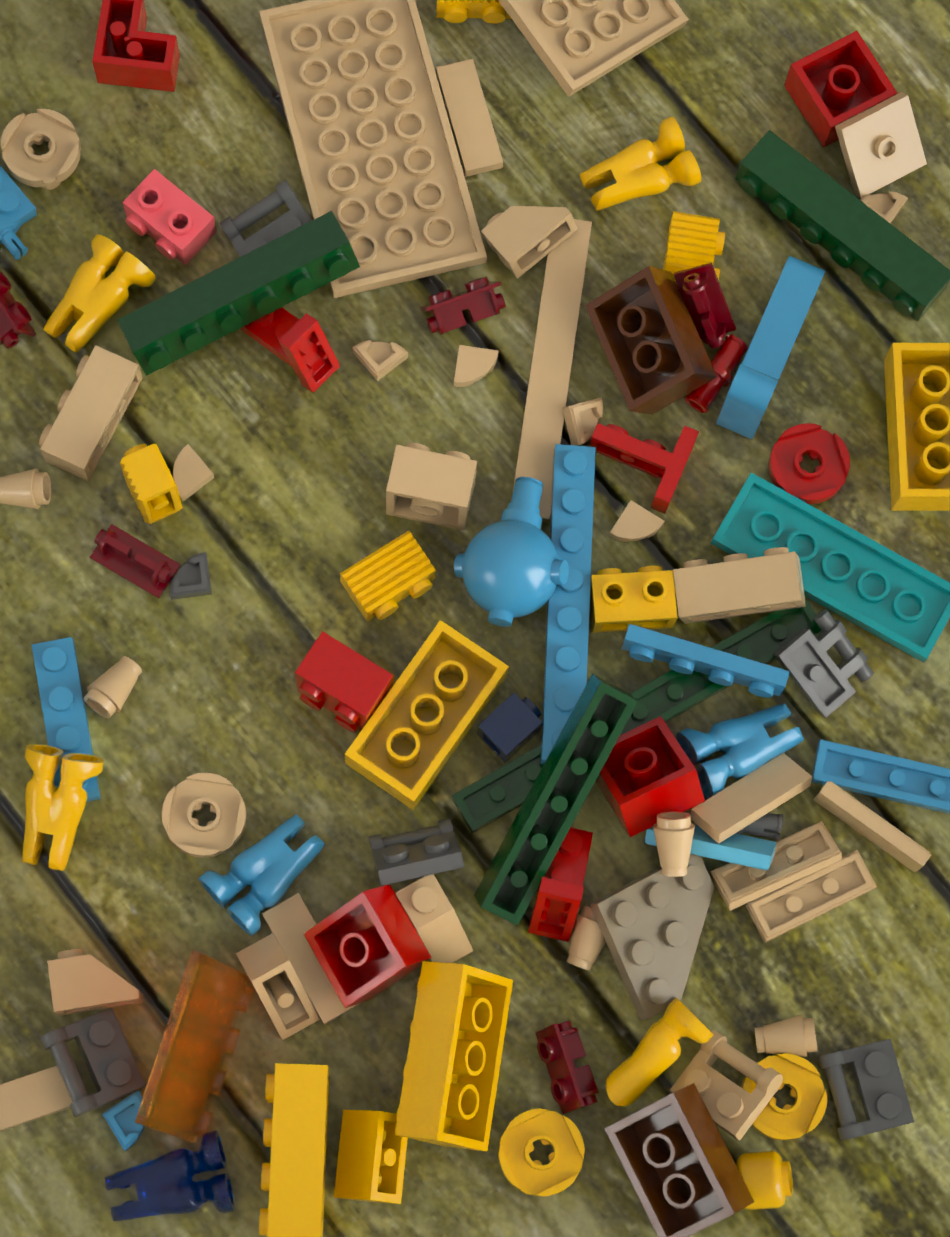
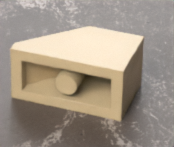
(527, 234)
(435, 920)
(86, 984)
(278, 986)

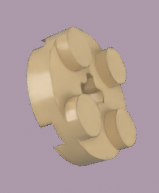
(49, 168)
(190, 796)

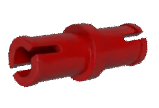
(723, 365)

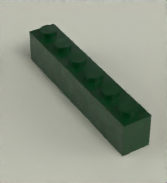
(843, 226)
(238, 293)
(555, 799)

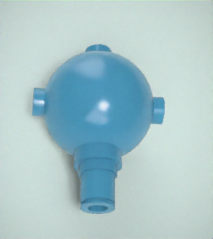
(513, 563)

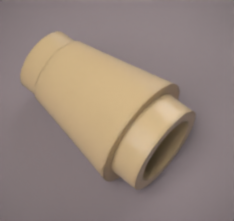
(26, 489)
(113, 687)
(674, 842)
(586, 940)
(789, 1036)

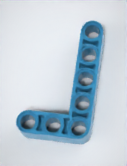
(770, 348)

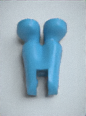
(744, 745)
(269, 869)

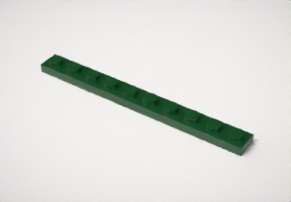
(664, 697)

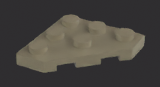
(655, 932)

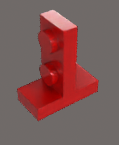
(297, 343)
(647, 457)
(562, 888)

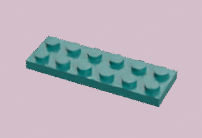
(841, 567)

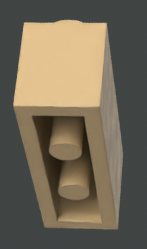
(90, 412)
(739, 586)

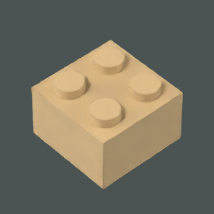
(430, 486)

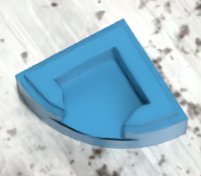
(122, 1120)

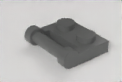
(284, 224)
(416, 853)
(105, 1056)
(878, 1086)

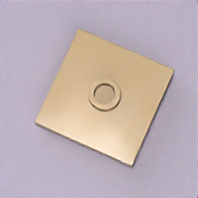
(881, 144)

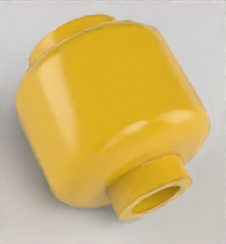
(766, 1178)

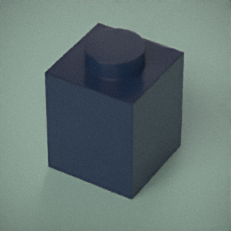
(510, 726)

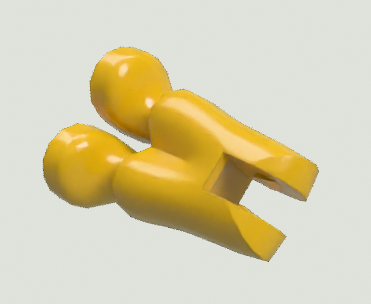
(638, 169)
(94, 298)
(55, 808)
(655, 1053)

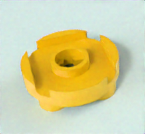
(806, 1089)
(530, 1175)

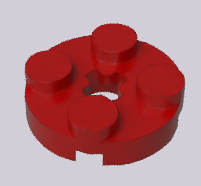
(818, 445)

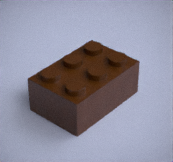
(650, 340)
(679, 1164)

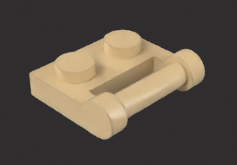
(727, 1102)

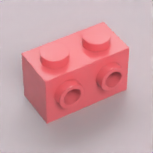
(169, 218)

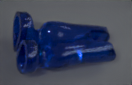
(167, 1184)

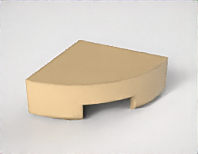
(885, 204)
(379, 356)
(473, 364)
(582, 420)
(190, 473)
(635, 524)

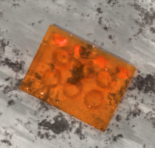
(194, 1049)

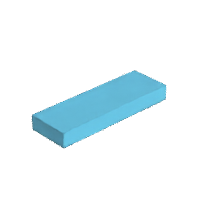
(735, 849)

